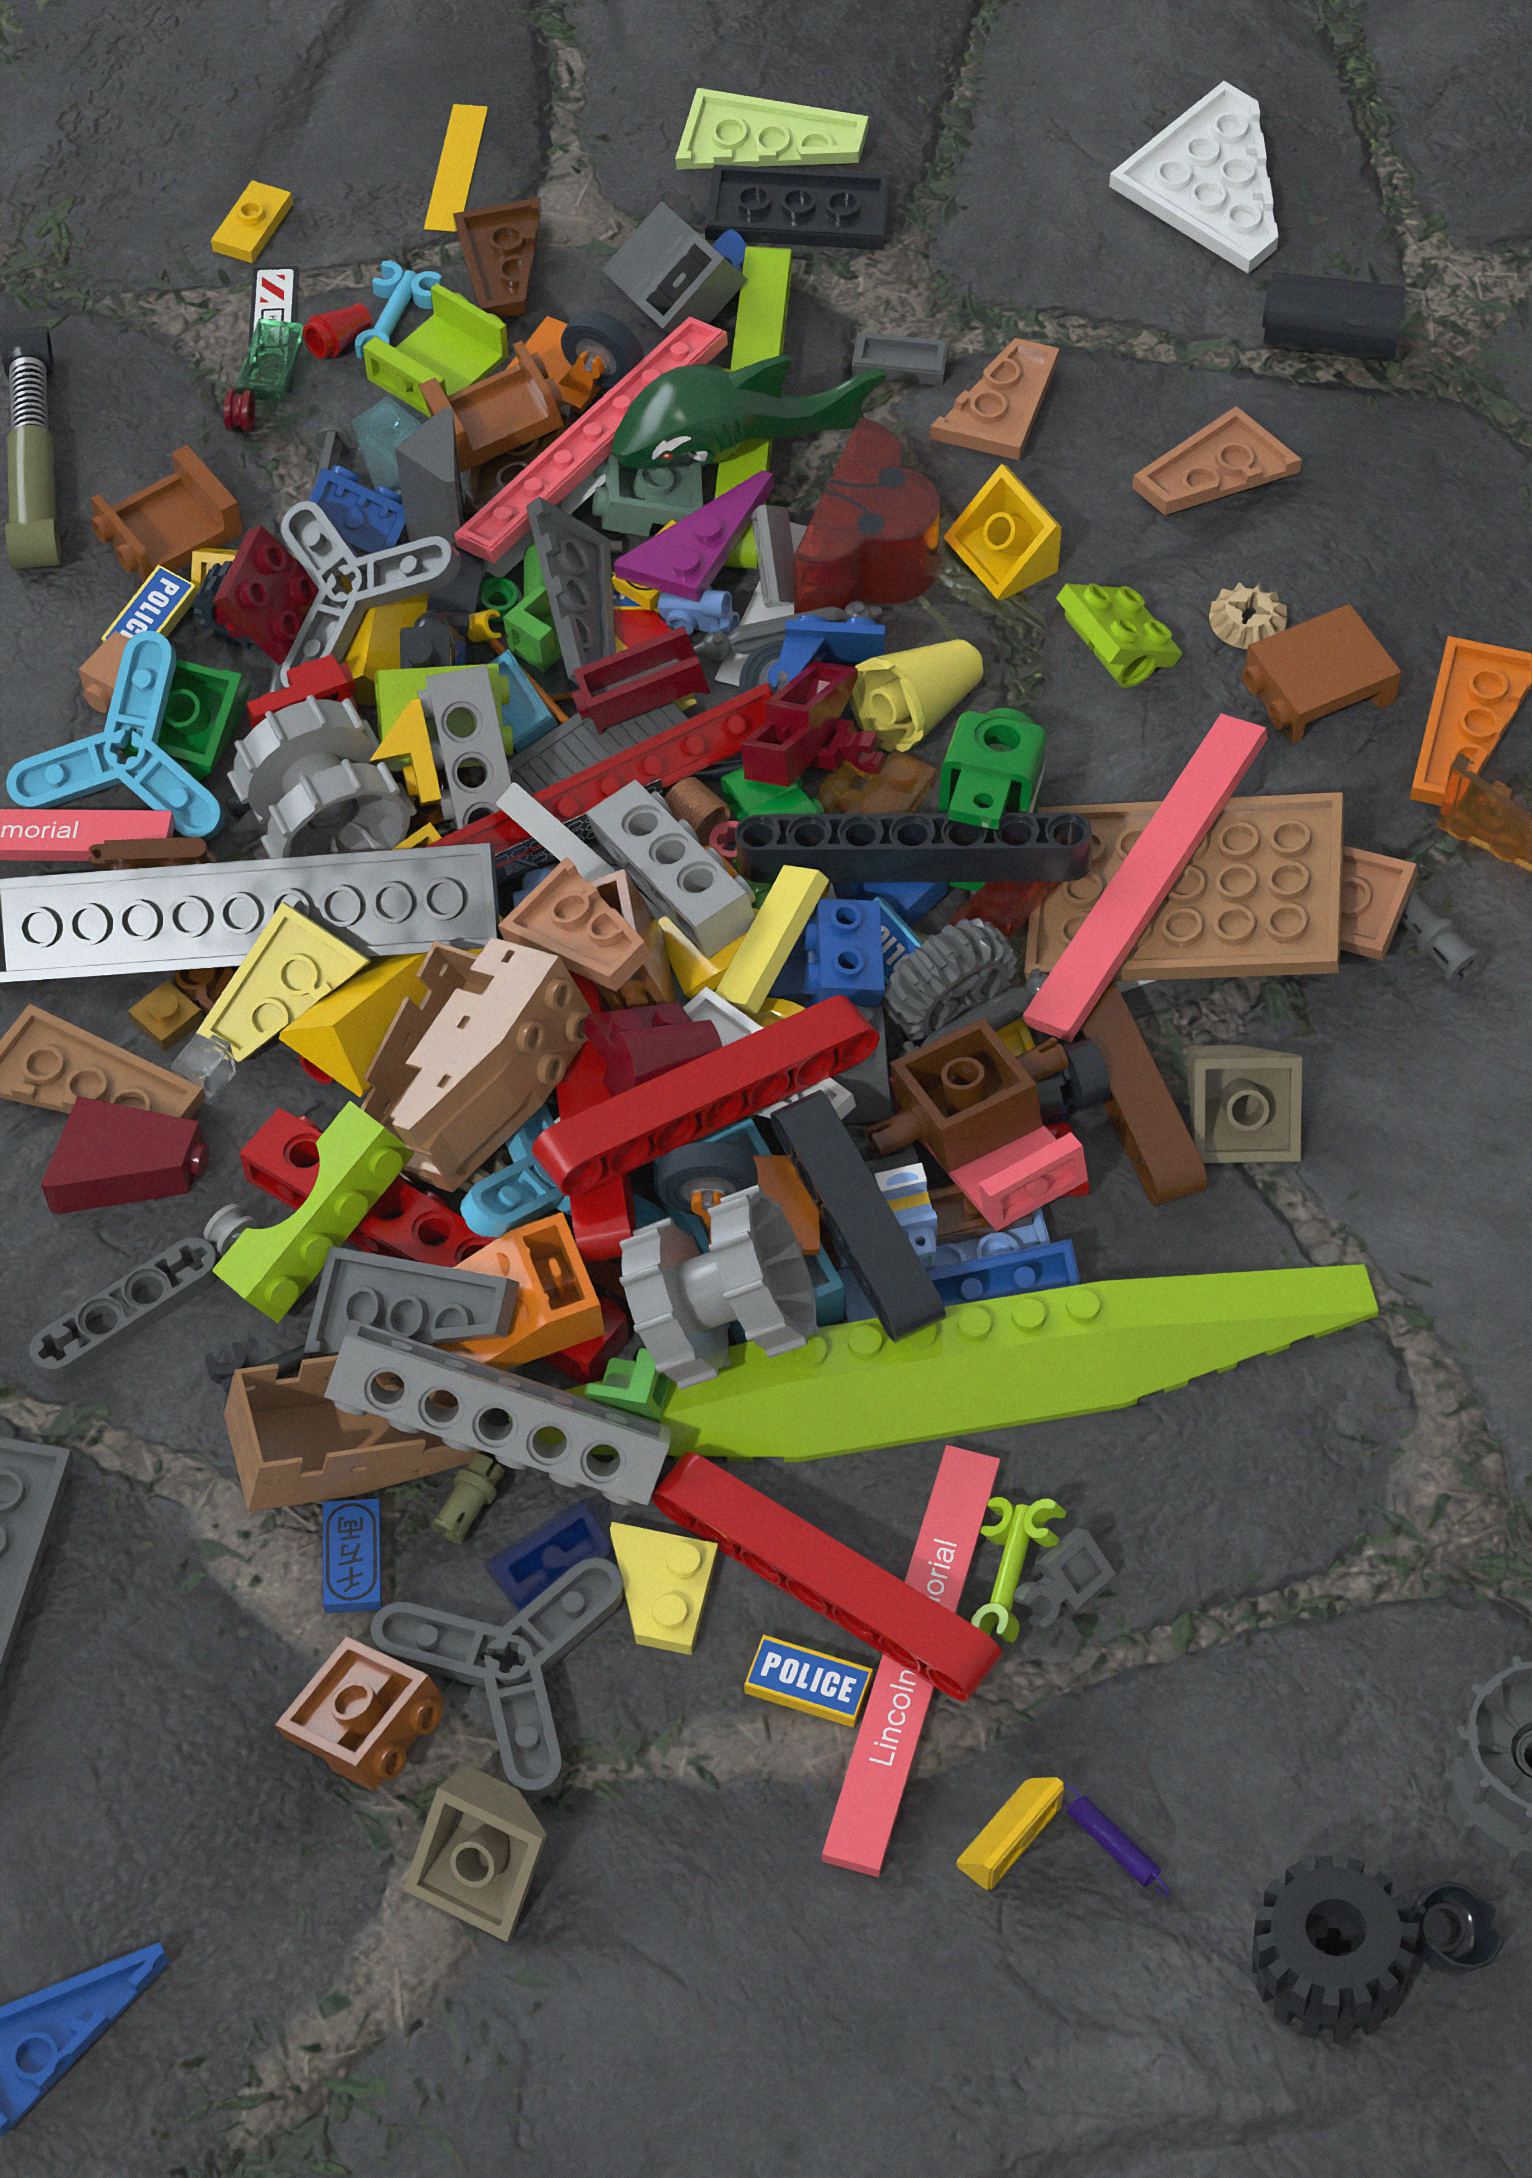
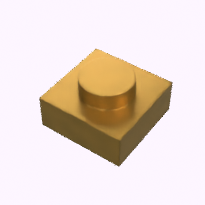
(165, 1015)

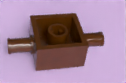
(966, 1095)

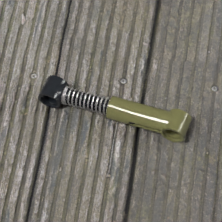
(32, 523)

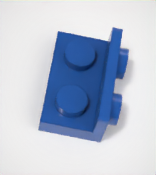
(364, 517)

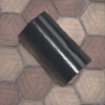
(1332, 316)

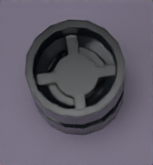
(1080, 1085)

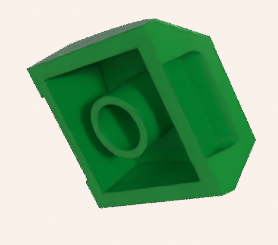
(199, 716)

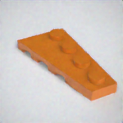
(1470, 710)

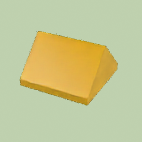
(1006, 536)

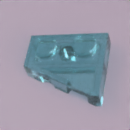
(377, 435)

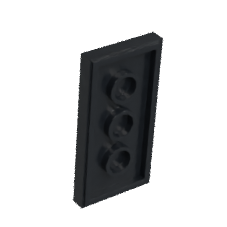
(799, 206)

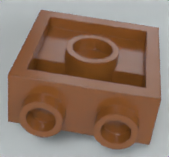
(363, 1713)

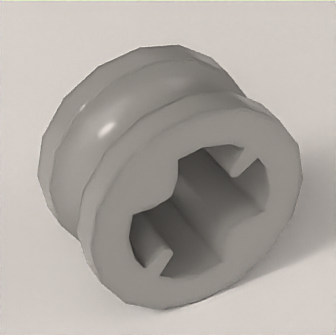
(227, 1226)

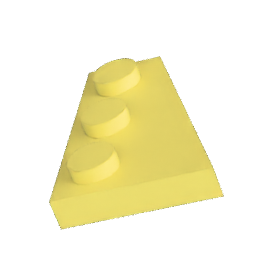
(279, 981)

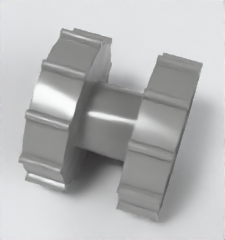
(316, 785)
(689, 1298)

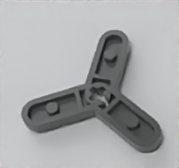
(374, 577)
(517, 1699)

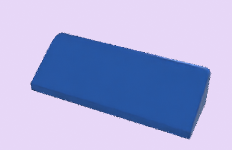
(1007, 1273)

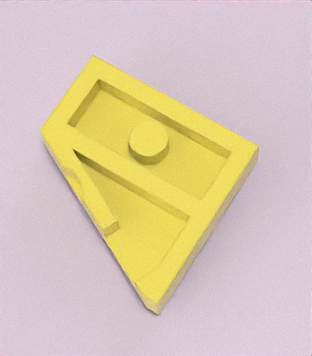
(664, 1584)

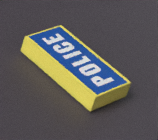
(156, 605)

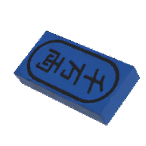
(352, 1556)

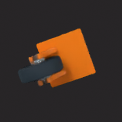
(584, 354)
(704, 1172)

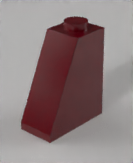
(121, 1157)

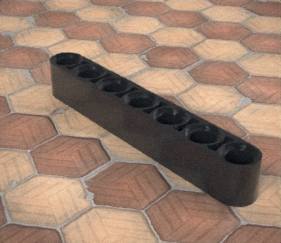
(916, 847)

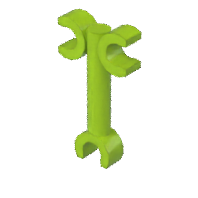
(1014, 1532)

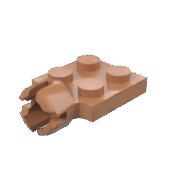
(1373, 900)

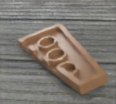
(54, 1062)

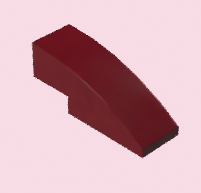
(797, 723)

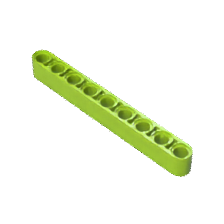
(757, 338)

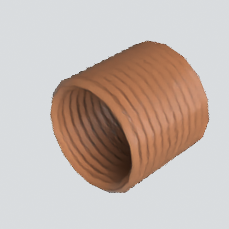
(698, 806)

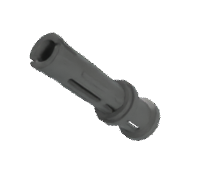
(1441, 941)

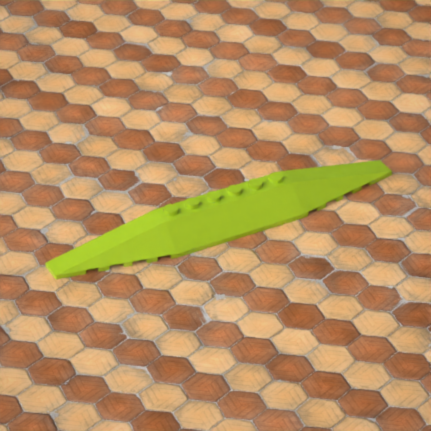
(1000, 1363)

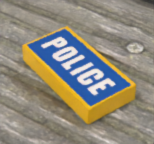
(808, 1681)

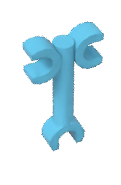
(399, 289)

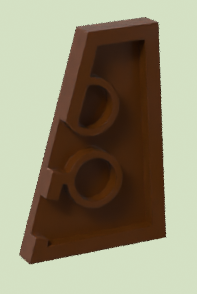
(500, 253)

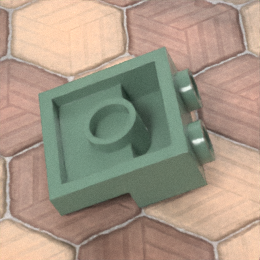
(638, 497)

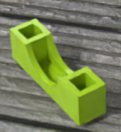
(281, 1261)

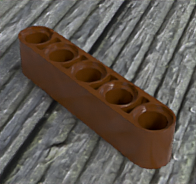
(1142, 1105)

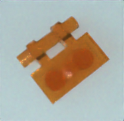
(895, 790)

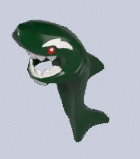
(716, 408)

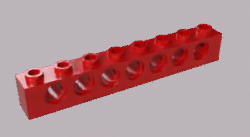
(287, 1142)

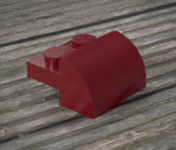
(647, 1042)

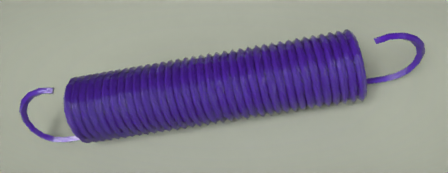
(1114, 1841)

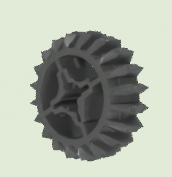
(948, 978)

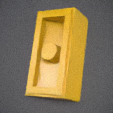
(1012, 1830)

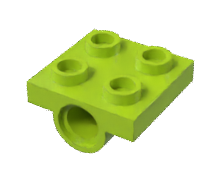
(1119, 631)

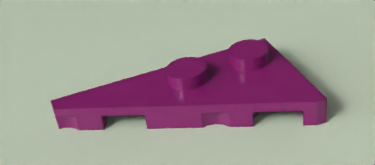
(693, 550)

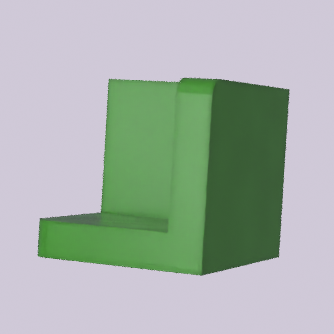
(532, 630)
(633, 1387)

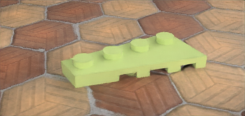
(766, 133)

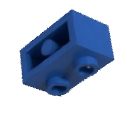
(845, 952)

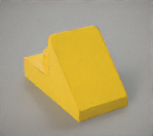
(410, 740)

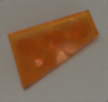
(1485, 815)

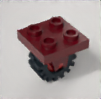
(257, 596)

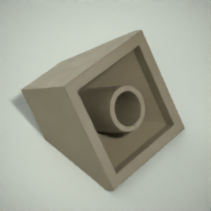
(1244, 1104)
(477, 1852)

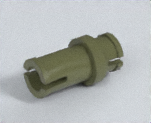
(472, 1491)

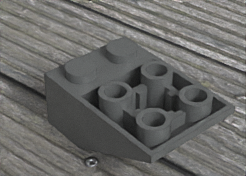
(673, 271)

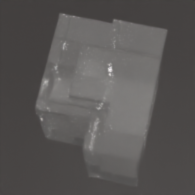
(206, 1064)

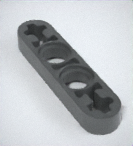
(119, 1302)

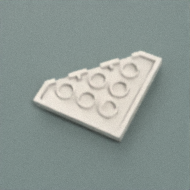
(1209, 178)

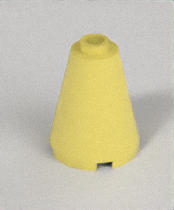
(913, 690)

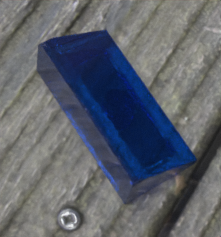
(546, 1554)

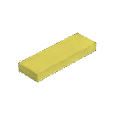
(771, 937)

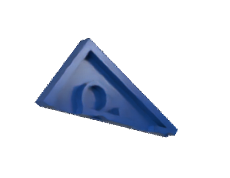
(58, 2024)

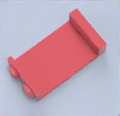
(1019, 1174)

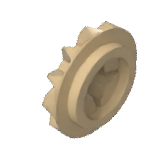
(1227, 617)

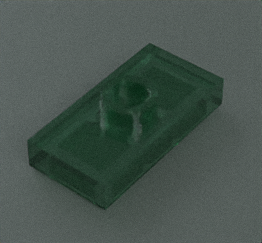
(270, 359)

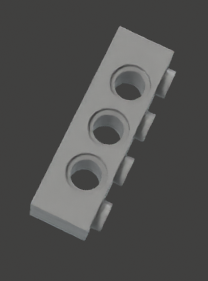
(471, 692)
(673, 867)

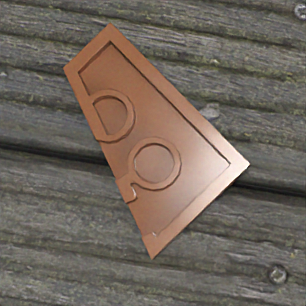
(1003, 404)
(1214, 463)
(574, 922)

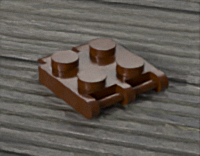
(149, 853)

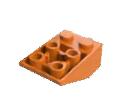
(554, 1296)

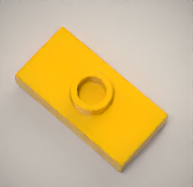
(252, 221)

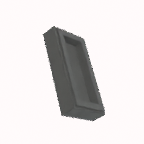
(901, 357)

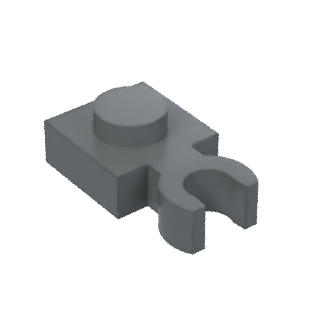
(1071, 1576)

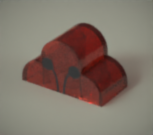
(870, 530)

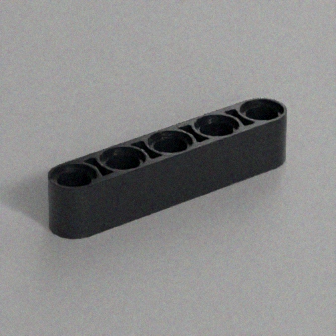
(858, 1216)

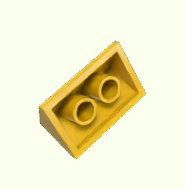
(378, 641)
(350, 1022)

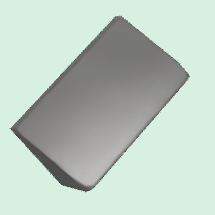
(774, 554)

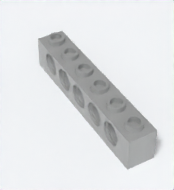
(481, 1387)

